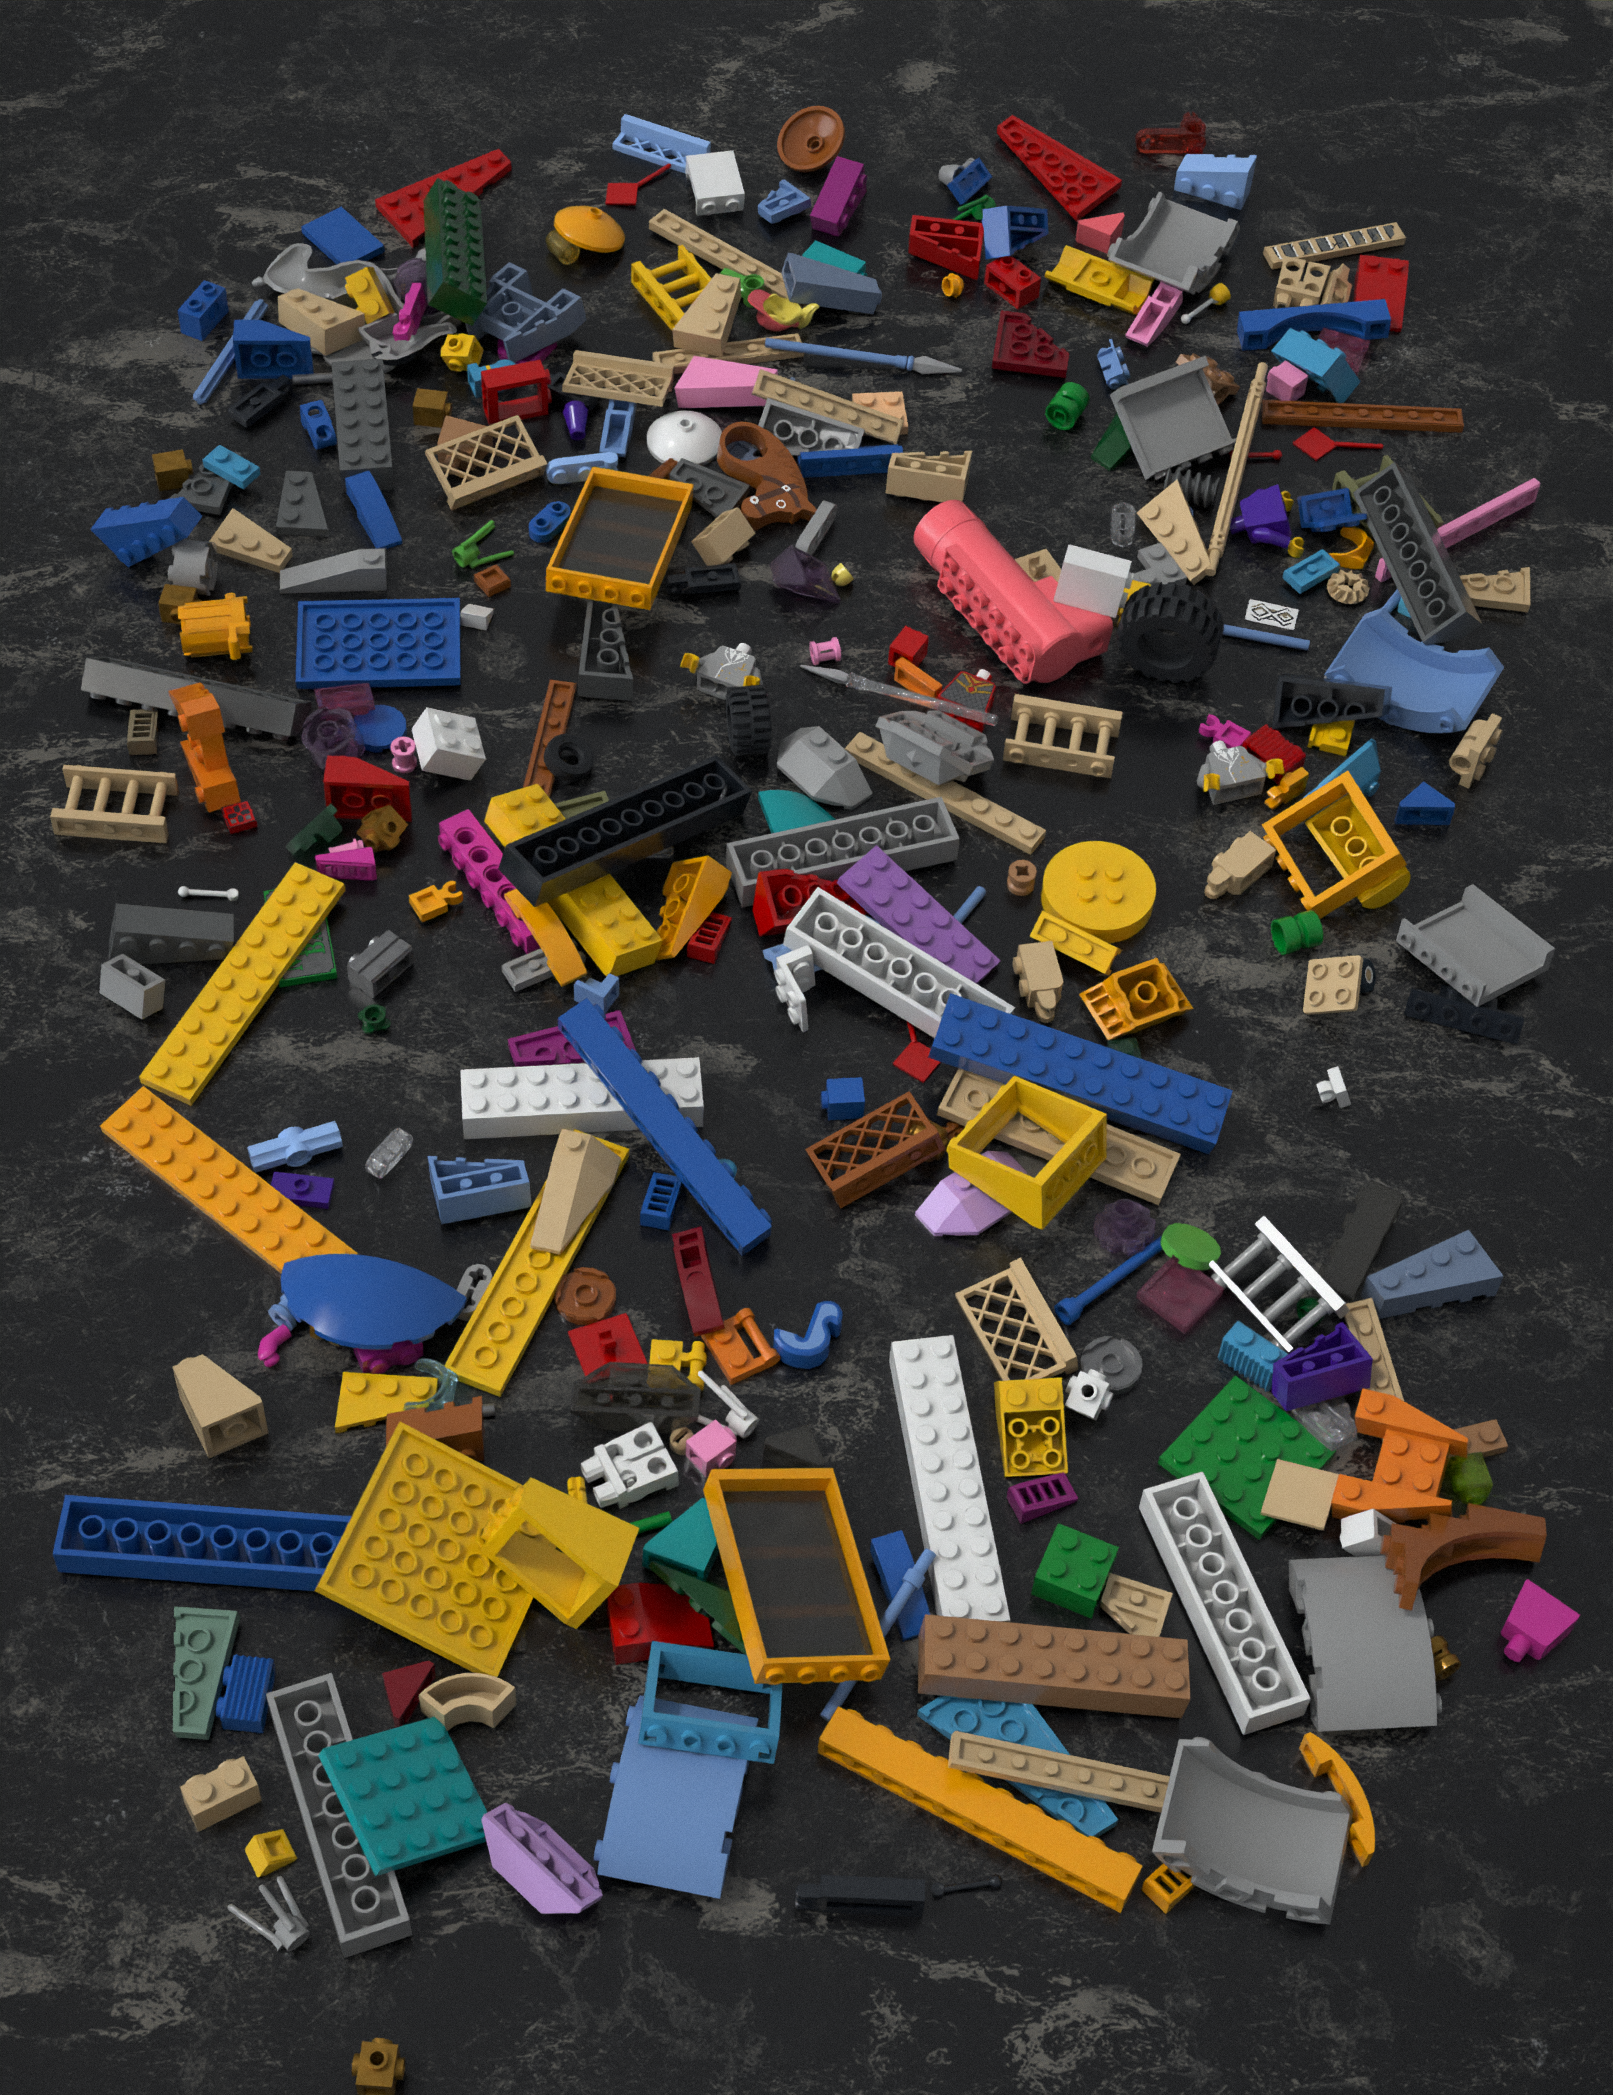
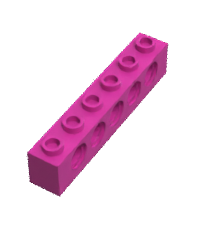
(480, 859)

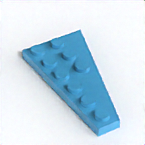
(1025, 1726)

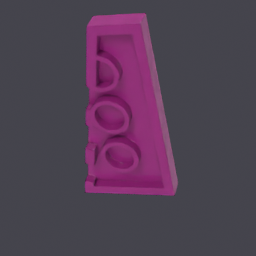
(552, 1047)

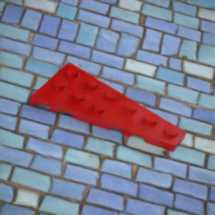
(1066, 174)
(406, 206)

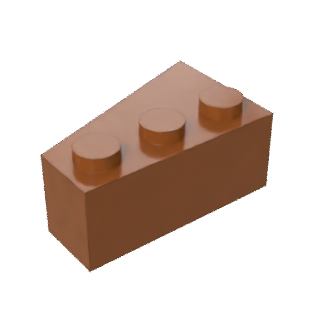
(456, 1427)

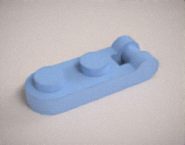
(578, 467)

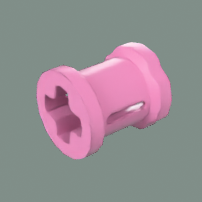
(816, 648)
(403, 751)

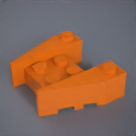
(205, 746)
(1408, 1465)

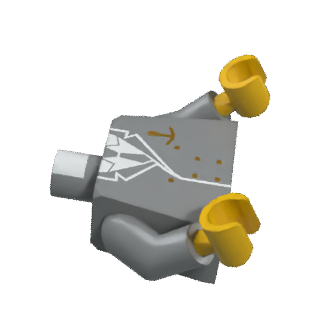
(724, 669)
(1235, 773)

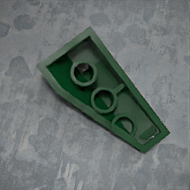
(705, 1599)

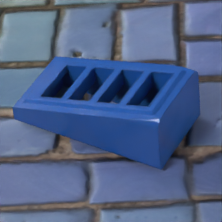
(656, 1218)

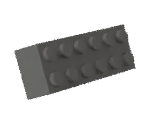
(362, 421)

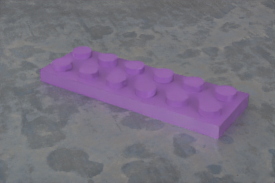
(915, 915)

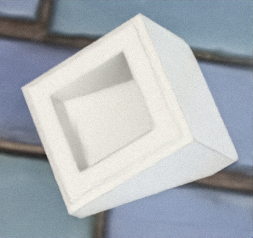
(476, 616)

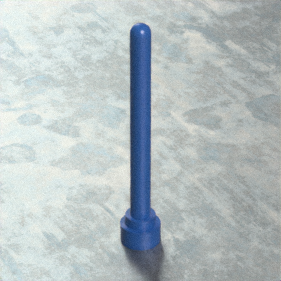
(1069, 1309)

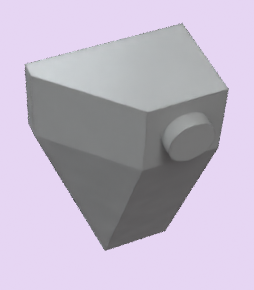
(340, 573)

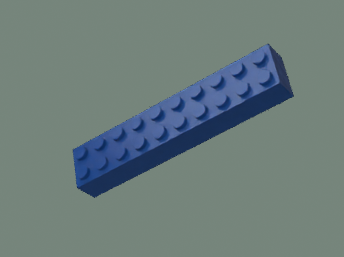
(1086, 1072)
(195, 1542)

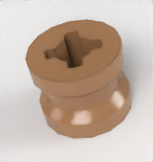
(1021, 877)

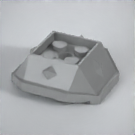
(934, 745)

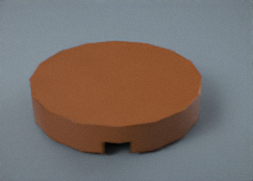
(585, 1296)

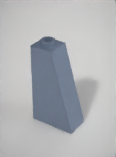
(829, 286)

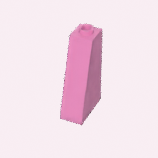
(718, 384)

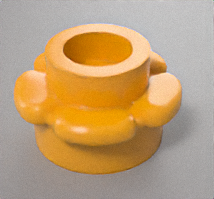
(952, 285)

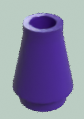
(576, 418)

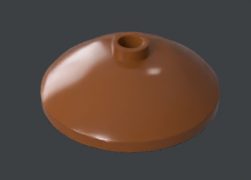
(806, 131)

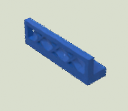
(847, 461)

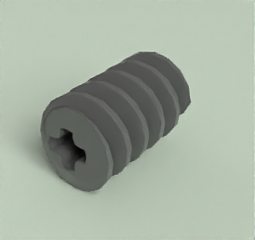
(1194, 487)

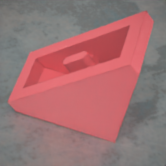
(1100, 231)

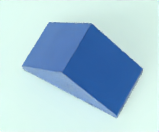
(1425, 807)

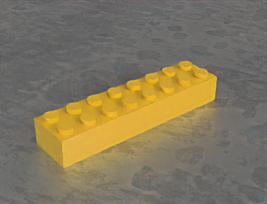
(595, 913)

